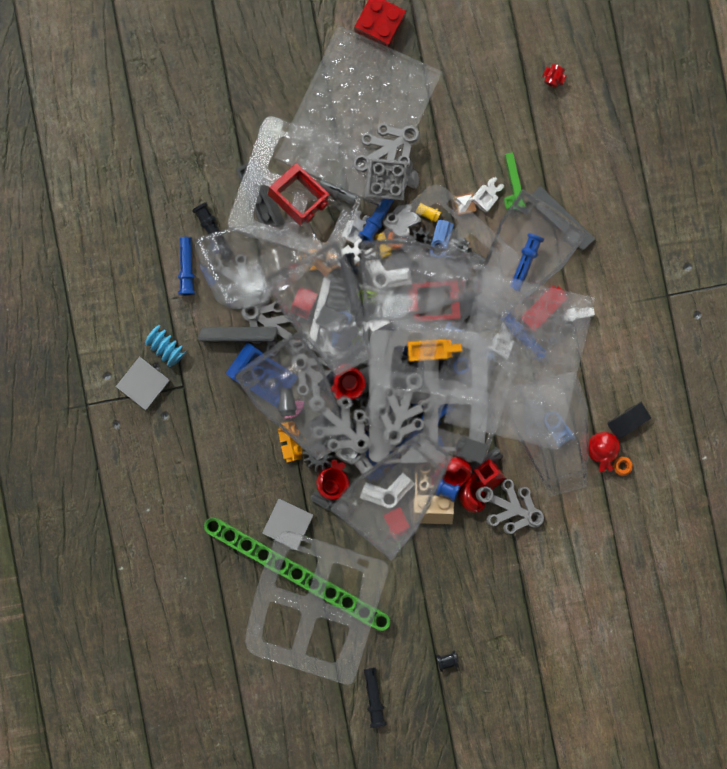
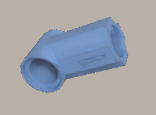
(442, 230)

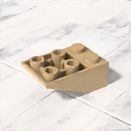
(439, 511)

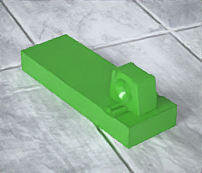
(513, 178)

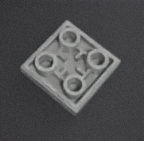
(385, 179)
(142, 383)
(287, 518)

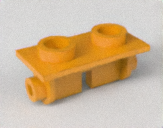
(292, 450)

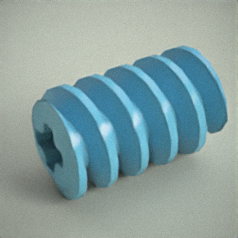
(164, 346)

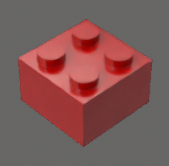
(380, 21)

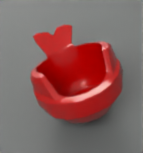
(349, 384)
(604, 449)
(457, 471)
(333, 481)
(468, 497)

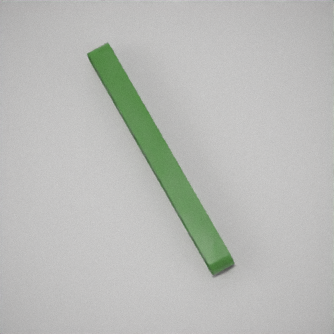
(287, 571)

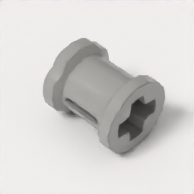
(362, 463)

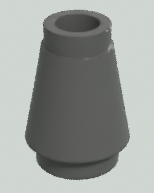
(287, 403)

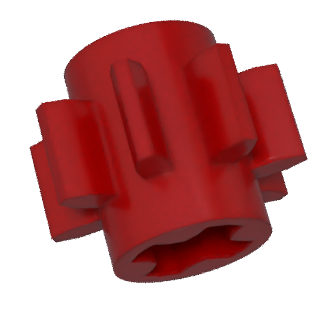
(554, 76)

